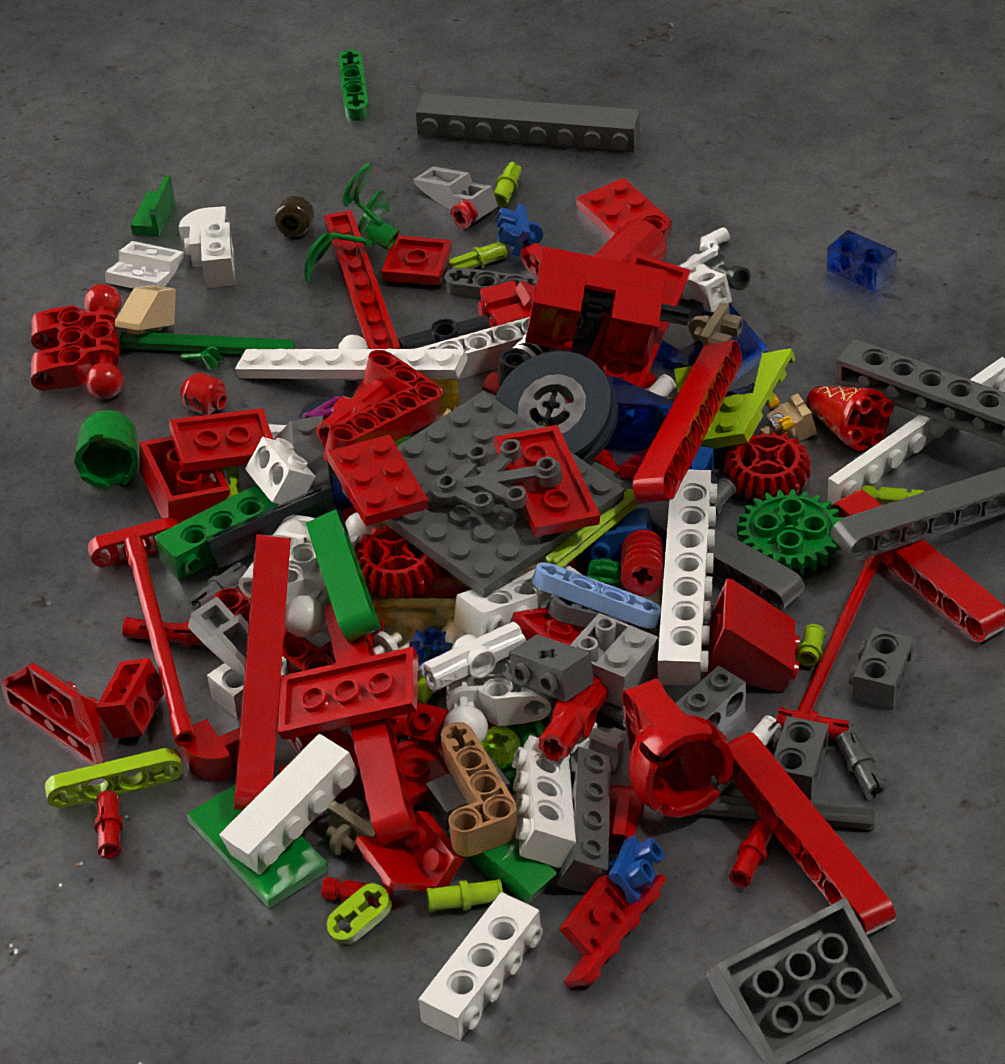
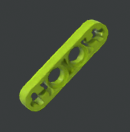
(113, 774)

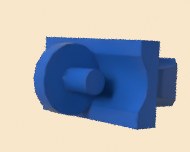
(516, 229)
(634, 866)

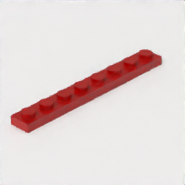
(361, 283)

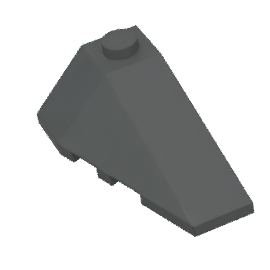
(302, 436)

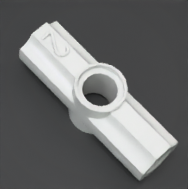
(472, 656)

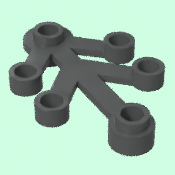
(456, 486)

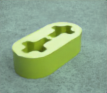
(353, 907)

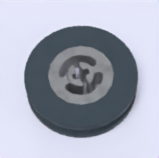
(585, 422)

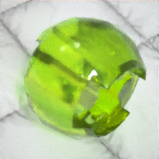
(501, 745)

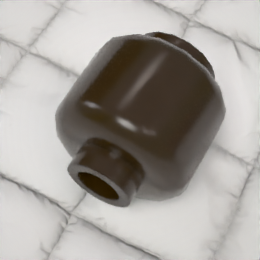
(294, 216)

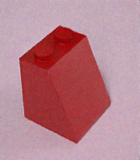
(752, 639)

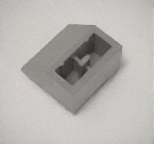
(619, 654)

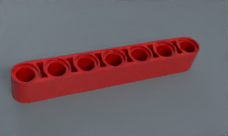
(936, 578)
(807, 833)

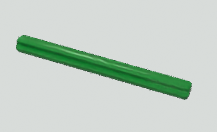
(199, 343)

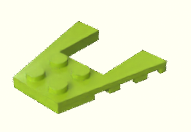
(742, 413)

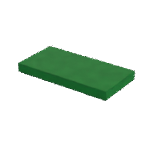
(290, 872)

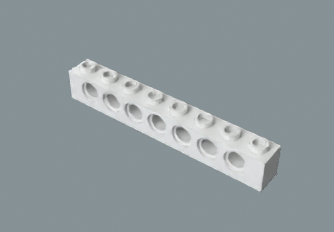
(686, 581)

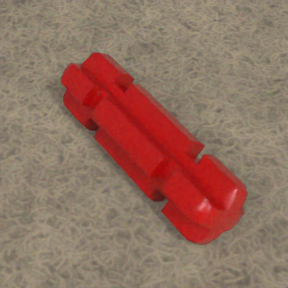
(333, 888)

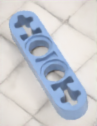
(596, 595)

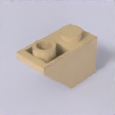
(147, 309)

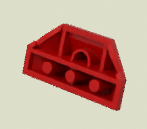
(57, 710)

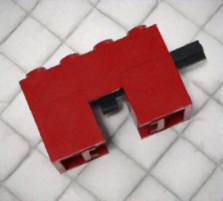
(622, 289)

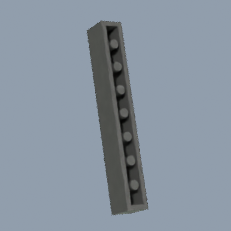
(528, 122)

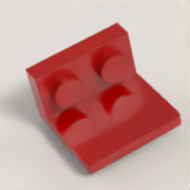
(415, 860)

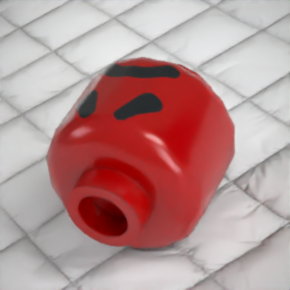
(203, 394)

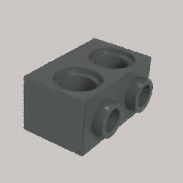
(881, 668)
(716, 698)
(802, 751)

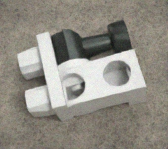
(712, 278)

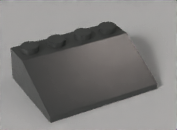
(804, 984)

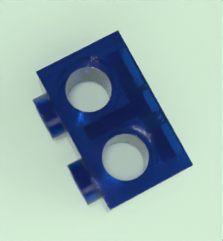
(861, 260)

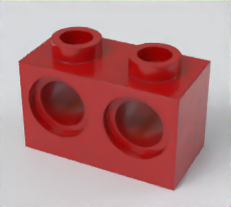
(130, 698)

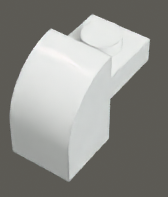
(191, 230)

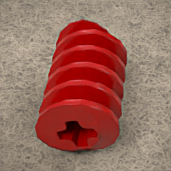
(642, 562)

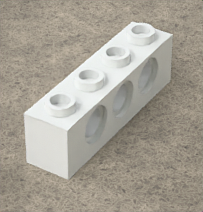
(483, 615)
(543, 805)
(480, 966)

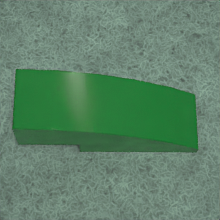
(519, 874)

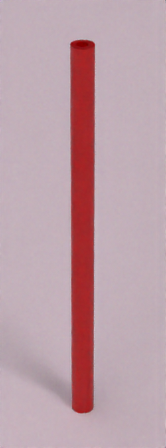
(839, 634)

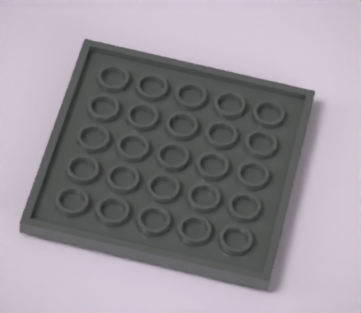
(473, 546)

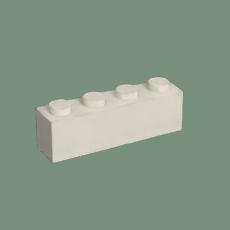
(289, 804)

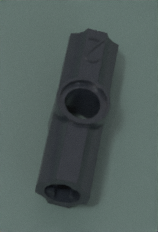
(444, 330)

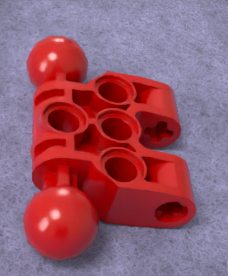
(79, 345)

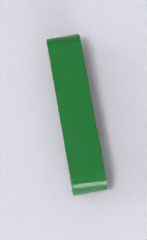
(343, 576)

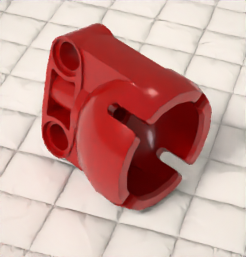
(673, 752)

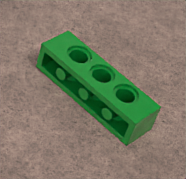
(184, 545)

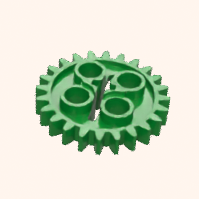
(790, 529)

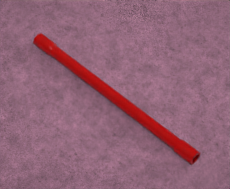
(179, 717)

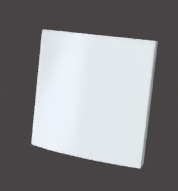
(144, 266)

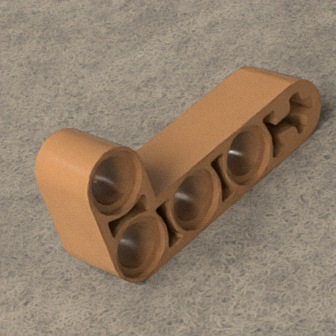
(491, 810)

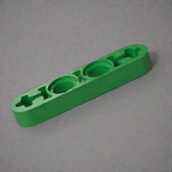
(353, 84)

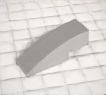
(453, 186)
(222, 633)

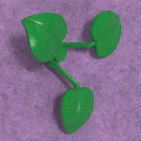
(370, 223)

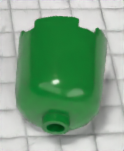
(107, 449)

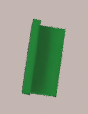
(154, 210)

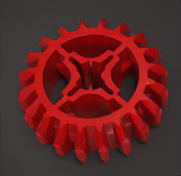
(763, 464)
(398, 568)

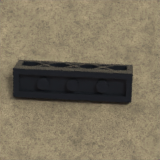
(239, 539)

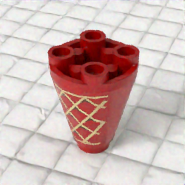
(852, 413)

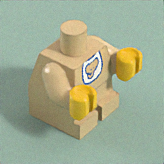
(790, 418)

